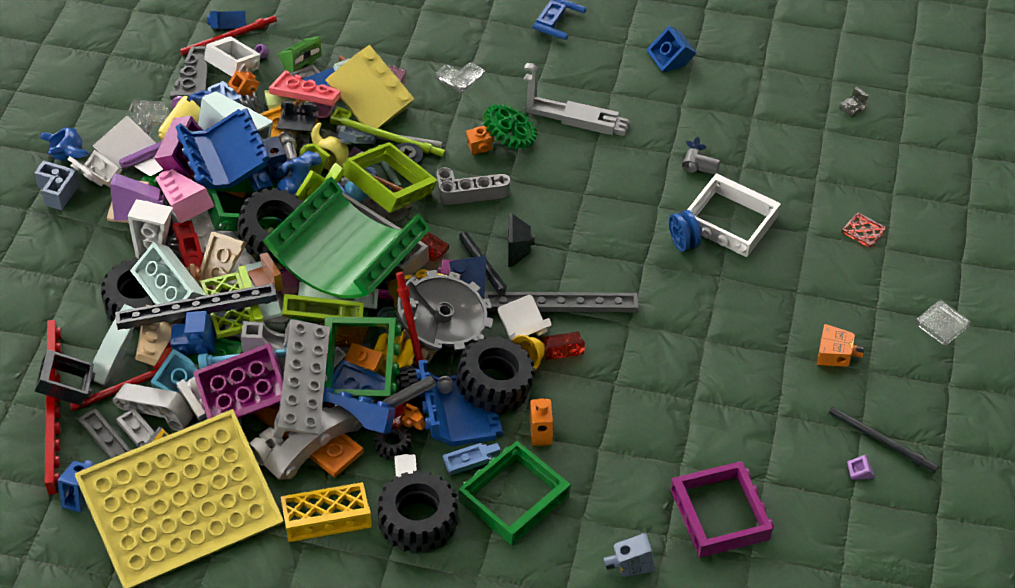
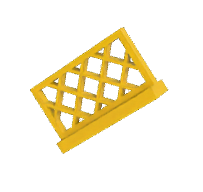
(328, 522)

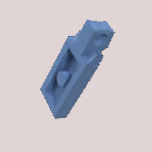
(470, 457)

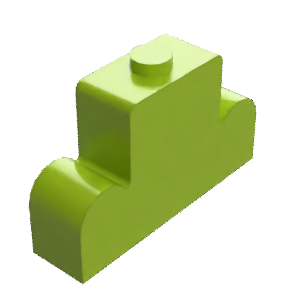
(316, 309)

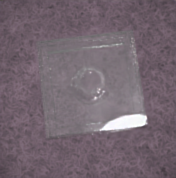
(942, 322)

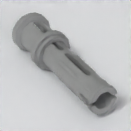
(288, 144)

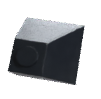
(519, 240)

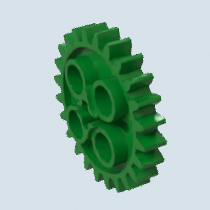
(509, 126)

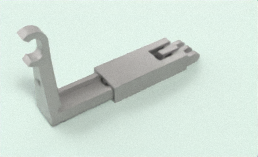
(572, 113)

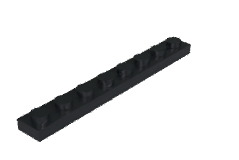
(211, 303)

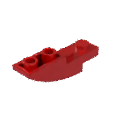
(188, 243)

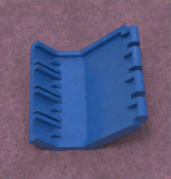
(224, 151)
(453, 418)

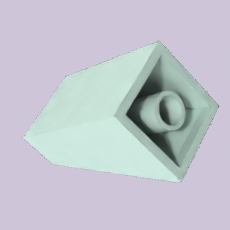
(217, 107)

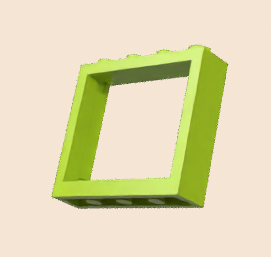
(422, 181)

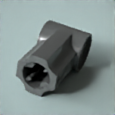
(696, 161)

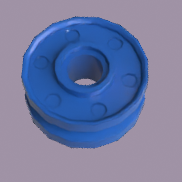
(684, 230)

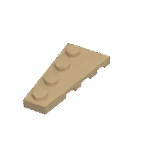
(154, 340)

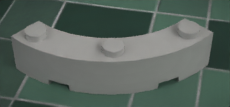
(289, 456)

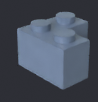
(57, 183)

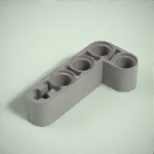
(471, 189)
(157, 403)

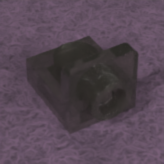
(855, 103)

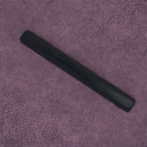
(491, 274)

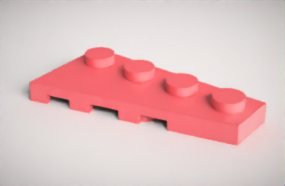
(299, 89)

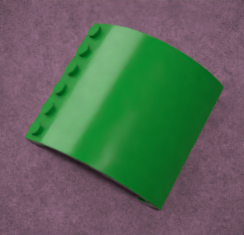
(338, 246)

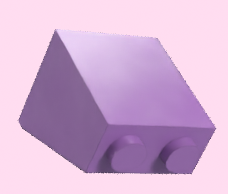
(127, 190)

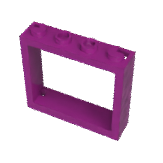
(729, 541)

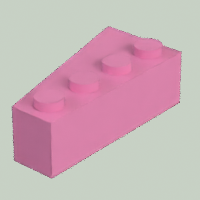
(184, 195)

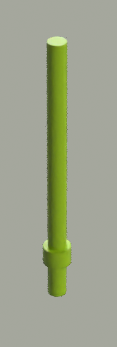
(425, 147)

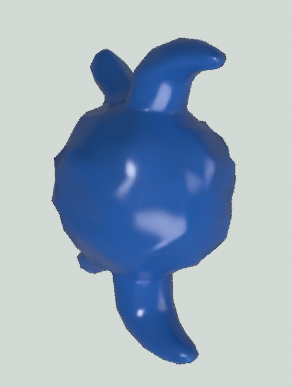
(65, 144)

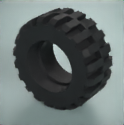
(262, 205)
(117, 285)
(492, 393)
(417, 489)

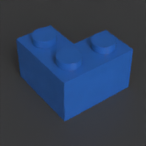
(194, 336)

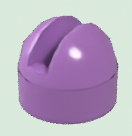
(263, 50)

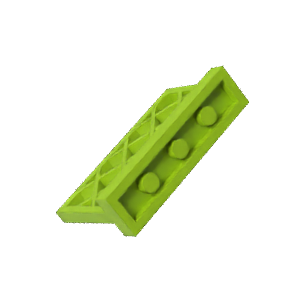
(243, 281)

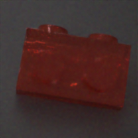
(435, 246)

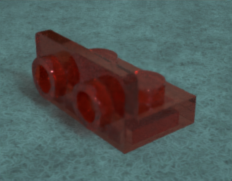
(563, 345)

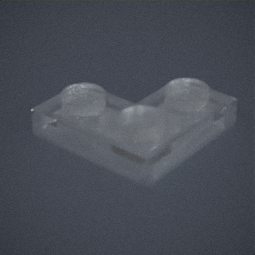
(461, 79)

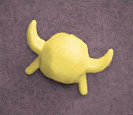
(332, 145)

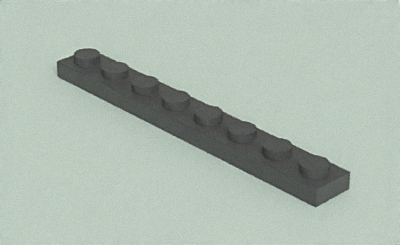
(570, 301)

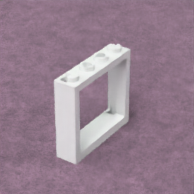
(742, 196)

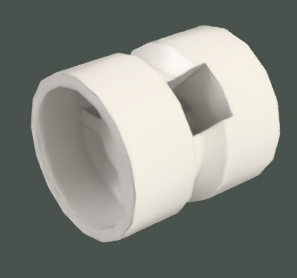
(264, 445)

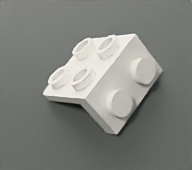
(97, 168)
(523, 318)

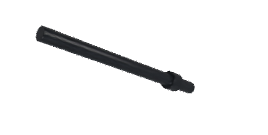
(917, 458)

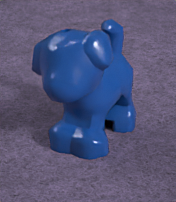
(300, 170)

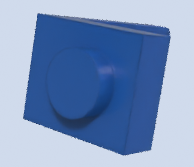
(226, 19)

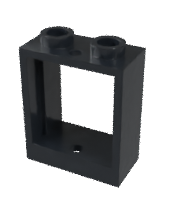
(68, 365)

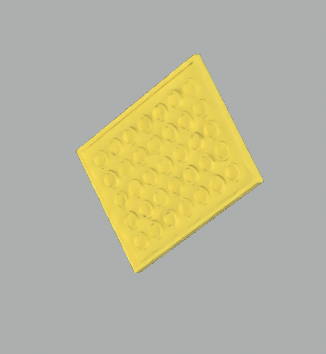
(178, 499)

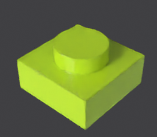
(339, 114)

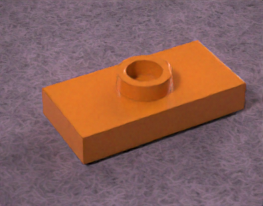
(365, 357)

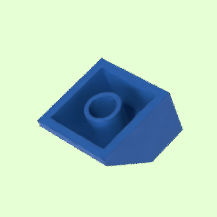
(671, 50)

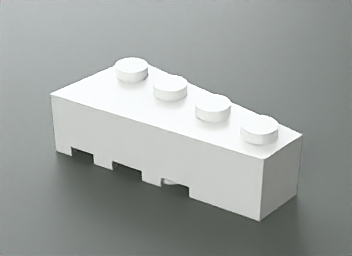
(148, 224)

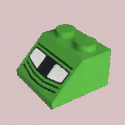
(301, 54)

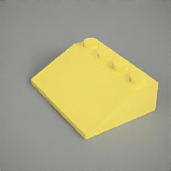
(370, 89)

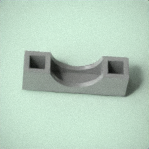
(257, 334)

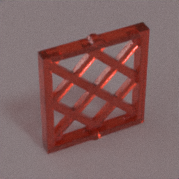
(867, 221)

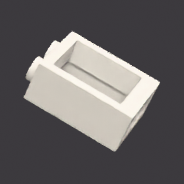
(219, 54)

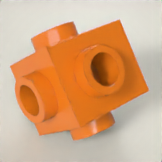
(243, 83)
(479, 140)

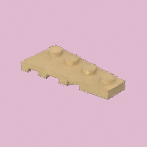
(220, 256)

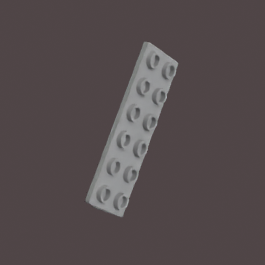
(302, 378)

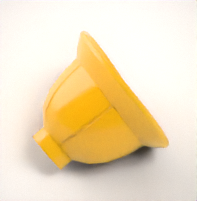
(533, 346)

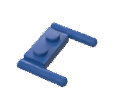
(552, 14)

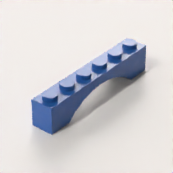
(371, 415)

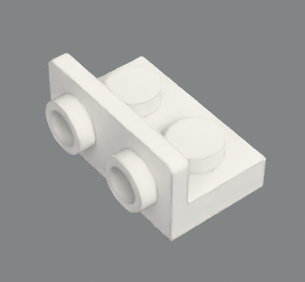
(191, 393)

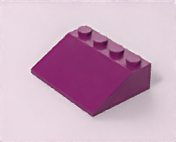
(241, 382)

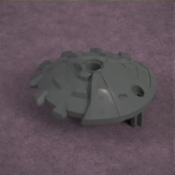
(446, 311)

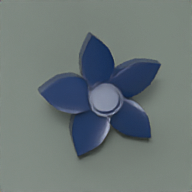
(696, 145)

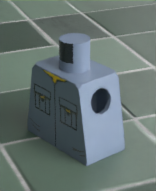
(632, 556)

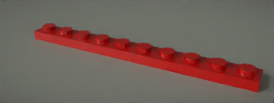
(53, 412)

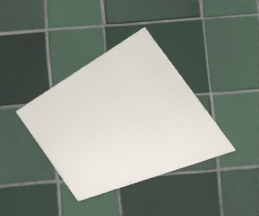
(123, 140)

